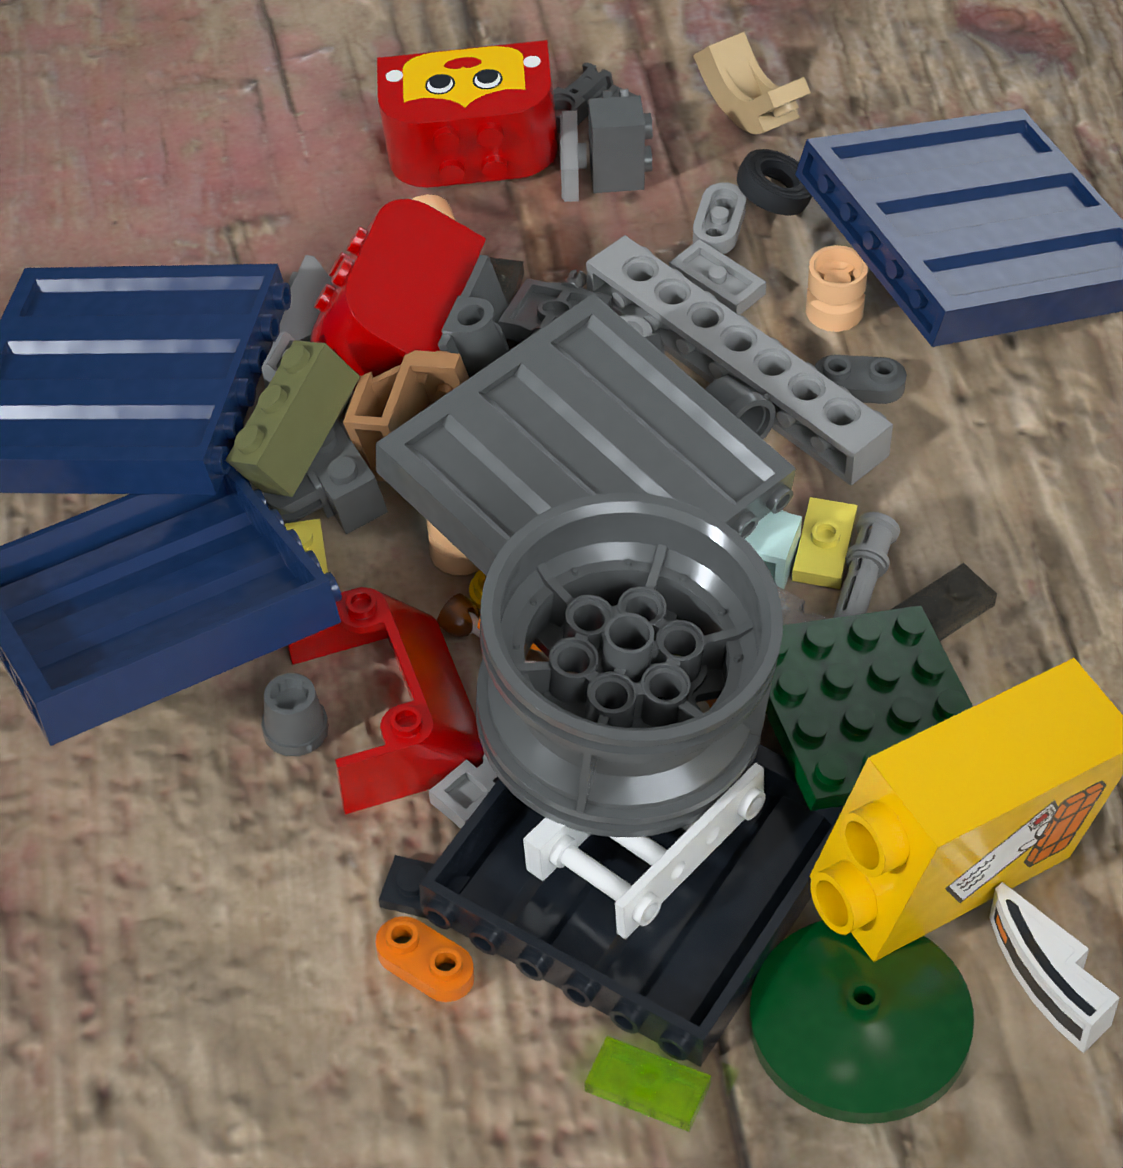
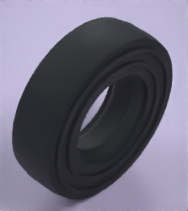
(767, 195)

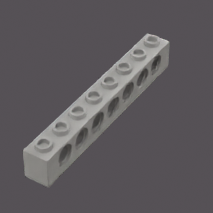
(720, 343)

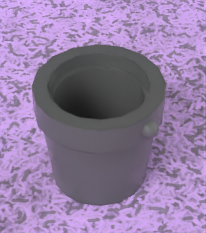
(750, 407)
(293, 716)

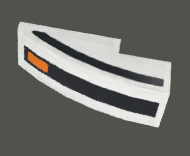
(1051, 969)

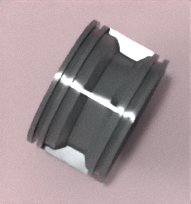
(612, 595)

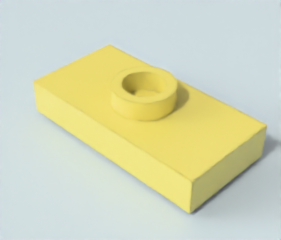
(824, 543)

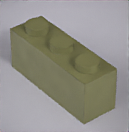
(292, 418)

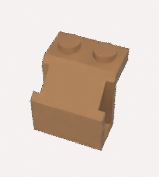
(397, 396)

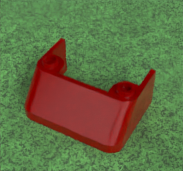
(420, 737)

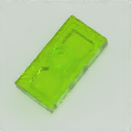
(647, 1083)

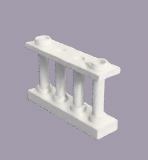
(556, 846)

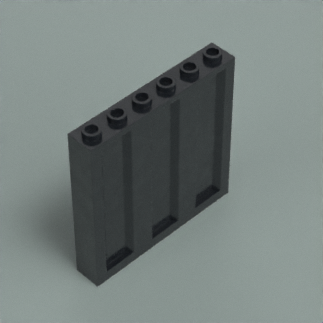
(683, 969)

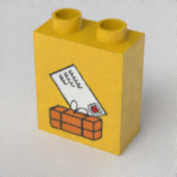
(969, 808)

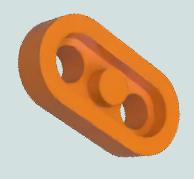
(421, 956)

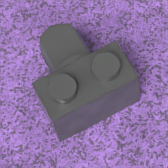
(618, 142)
(335, 483)

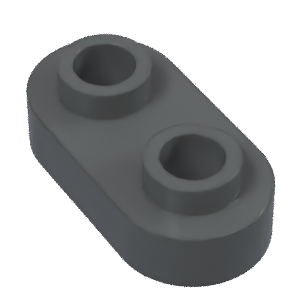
(866, 377)

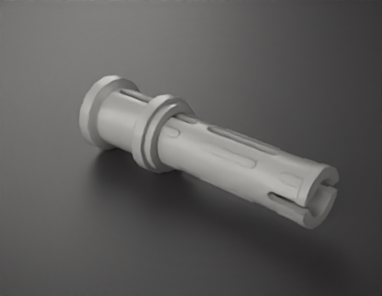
(866, 562)

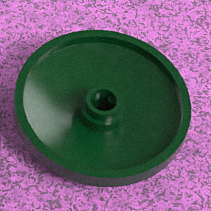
(857, 1032)

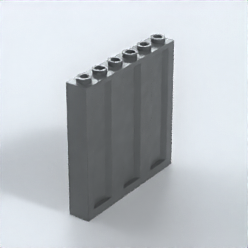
(573, 418)

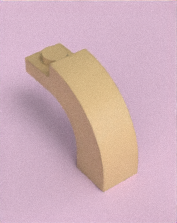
(744, 89)

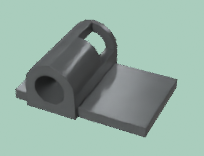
(474, 318)

